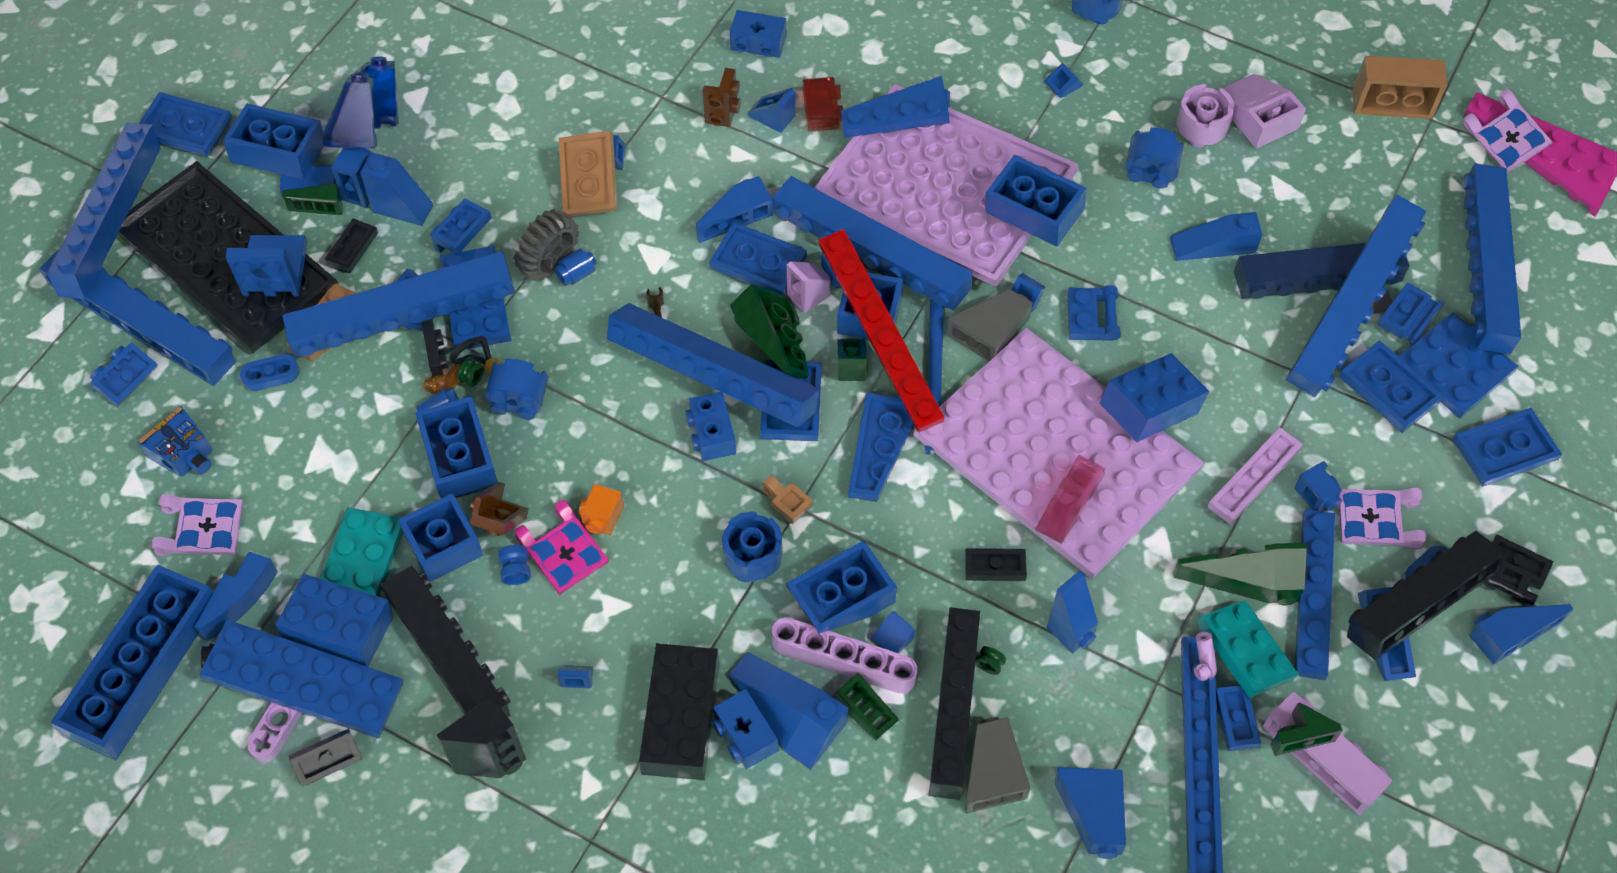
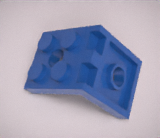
(269, 264)

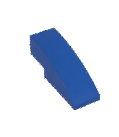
(236, 594)
(1398, 661)

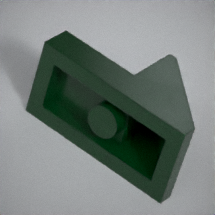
(852, 359)
(1311, 731)

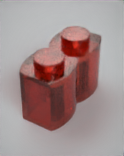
(821, 103)

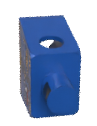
(177, 444)

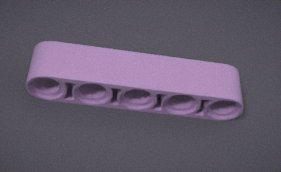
(834, 643)

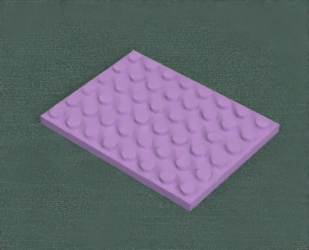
(935, 186)
(1023, 427)

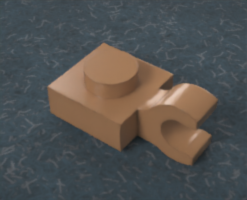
(787, 501)

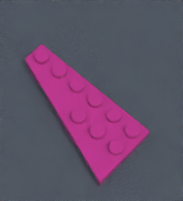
(1570, 161)

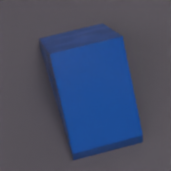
(775, 109)

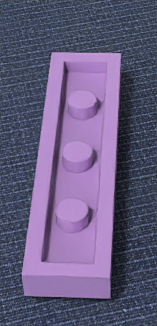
(1255, 476)

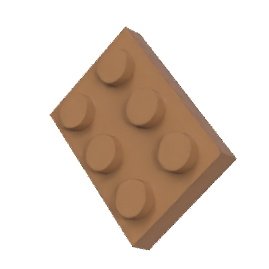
(588, 174)

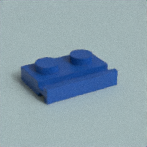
(1410, 313)

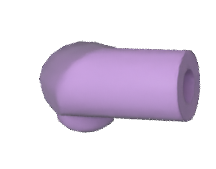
(1207, 666)

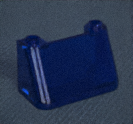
(363, 105)

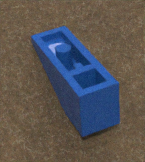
(742, 204)
(1218, 238)
(1073, 614)
(1515, 627)

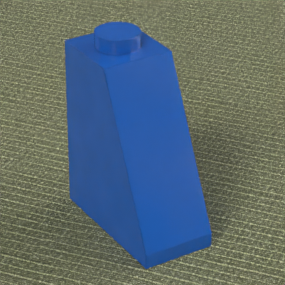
(394, 191)
(1095, 807)

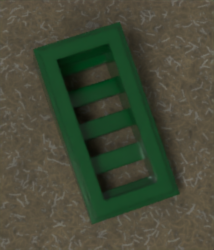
(315, 199)
(864, 689)

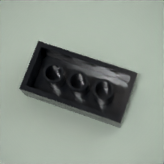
(679, 712)

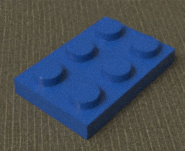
(186, 123)
(756, 258)
(1391, 386)
(777, 429)
(1507, 447)

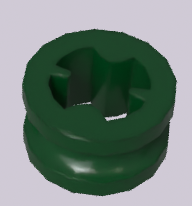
(470, 372)
(990, 660)

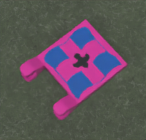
(564, 553)

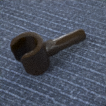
(655, 301)

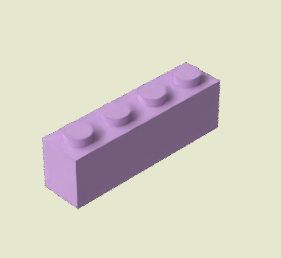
(1336, 764)

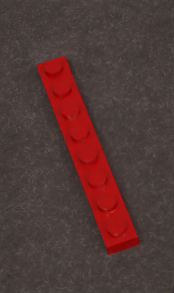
(881, 331)

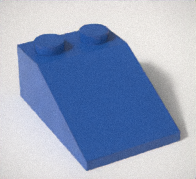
(844, 589)

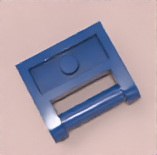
(1084, 315)

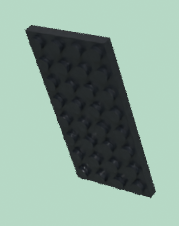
(186, 238)

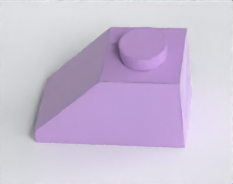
(807, 285)

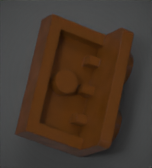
(722, 101)
(494, 513)

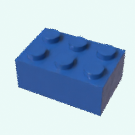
(274, 141)
(1035, 200)
(1153, 397)
(456, 448)
(335, 619)

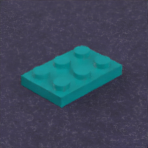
(363, 550)
(1247, 648)

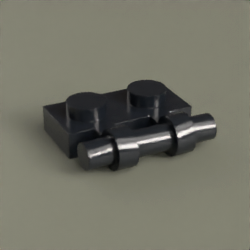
(1522, 565)

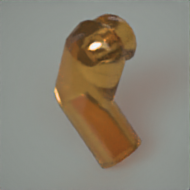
(436, 383)

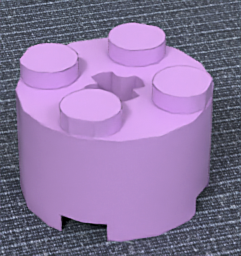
(1205, 115)

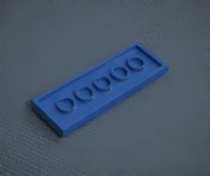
(302, 678)

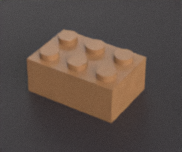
(1399, 87)

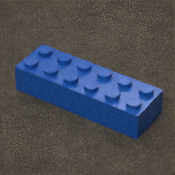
(133, 663)

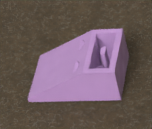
(1264, 109)

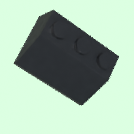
(483, 743)

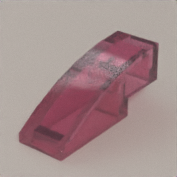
(1070, 499)

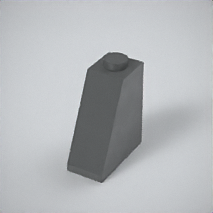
(990, 324)
(996, 768)

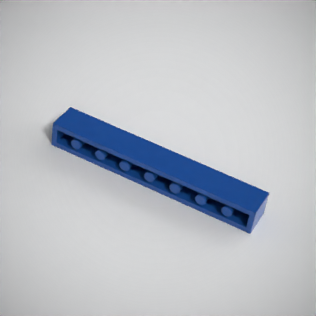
(104, 211)
(874, 243)
(1491, 259)
(1356, 295)
(398, 304)
(155, 325)
(713, 364)

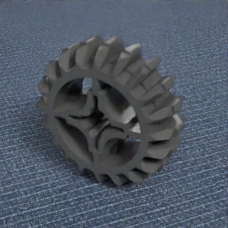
(545, 243)

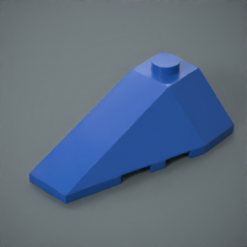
(796, 711)

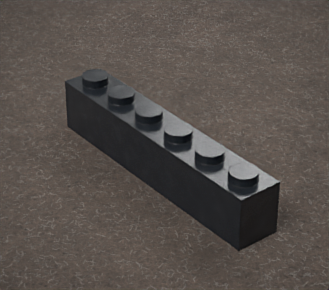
(1424, 594)
(441, 641)
(954, 704)

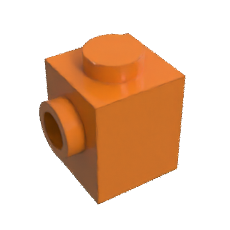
(601, 509)

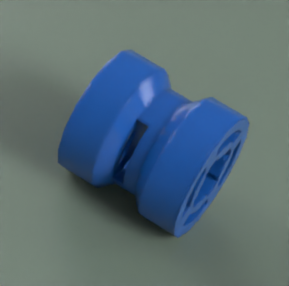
(513, 560)

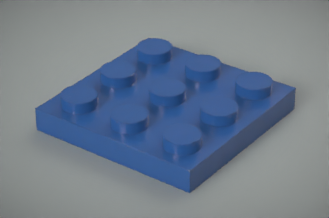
(1455, 366)

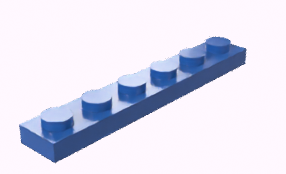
(1315, 602)

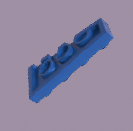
(904, 109)
(880, 441)

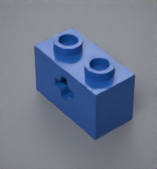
(758, 33)
(742, 712)

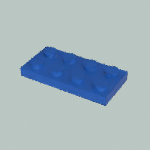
(487, 318)

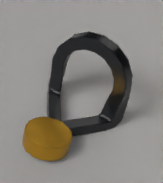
(487, 361)

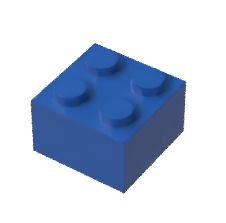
(890, 291)
(440, 537)

